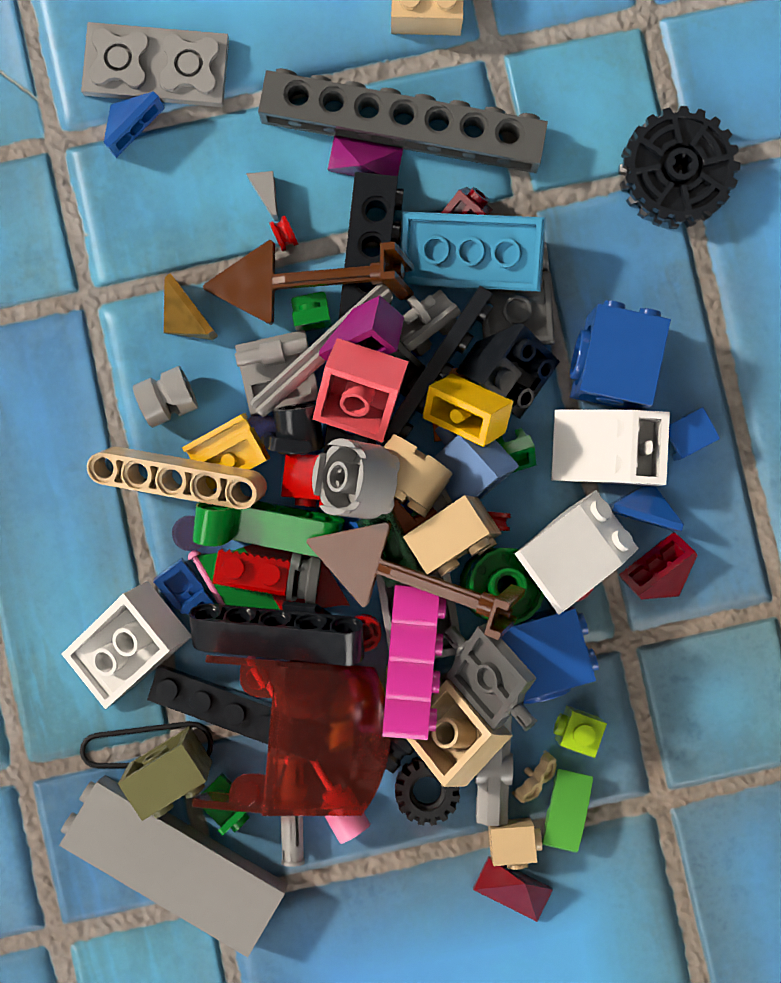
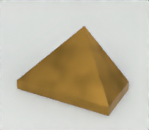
(181, 314)

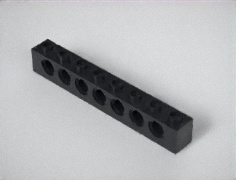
(368, 193)

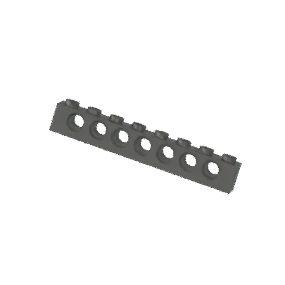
(416, 136)

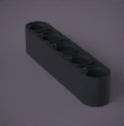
(277, 634)

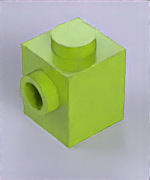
(579, 731)

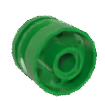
(485, 571)

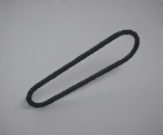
(139, 730)

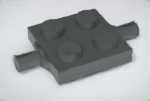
(490, 677)

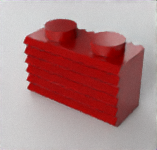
(251, 572)

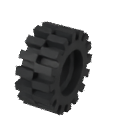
(423, 811)

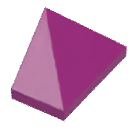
(356, 155)

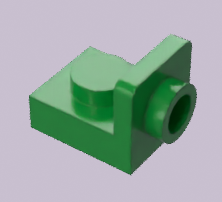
(311, 312)
(224, 818)

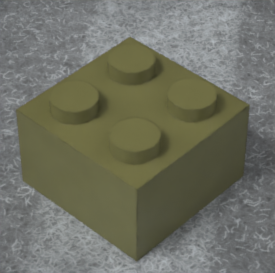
(166, 774)

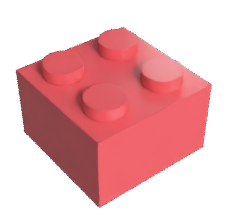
(359, 389)

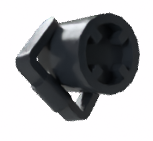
(294, 430)

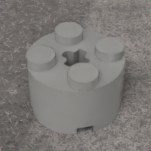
(356, 479)

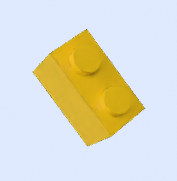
(467, 409)

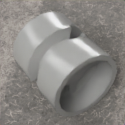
(164, 397)

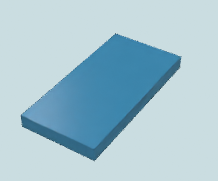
(474, 250)

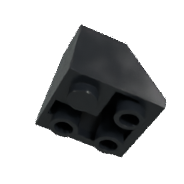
(511, 365)

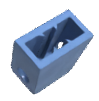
(473, 467)

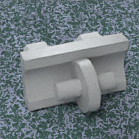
(425, 319)

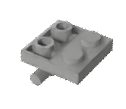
(267, 358)

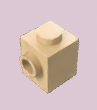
(515, 843)

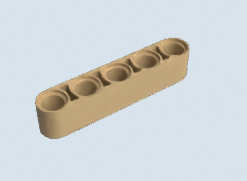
(161, 482)

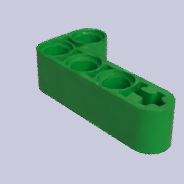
(262, 525)

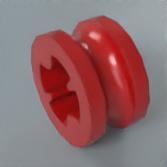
(283, 233)
(500, 520)

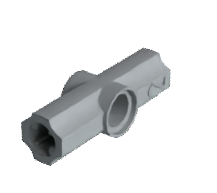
(493, 786)

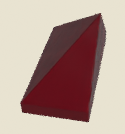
(661, 570)
(513, 889)

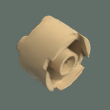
(419, 476)

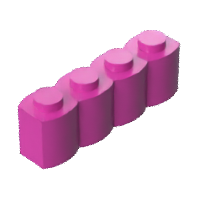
(411, 663)

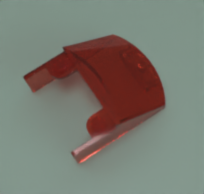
(322, 739)

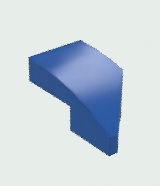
(182, 587)

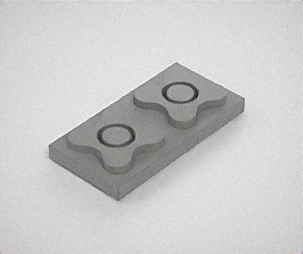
(170, 62)

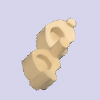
(542, 773)

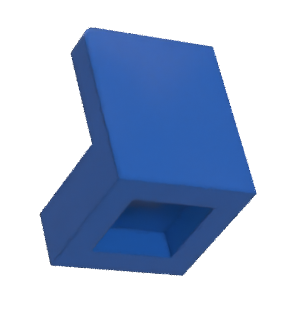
(691, 433)

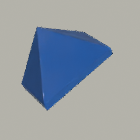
(129, 119)
(649, 507)

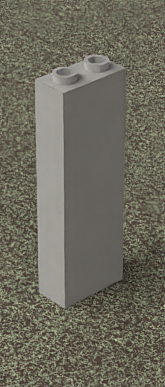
(174, 866)

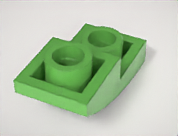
(567, 810)

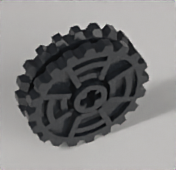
(673, 141)

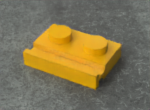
(229, 445)

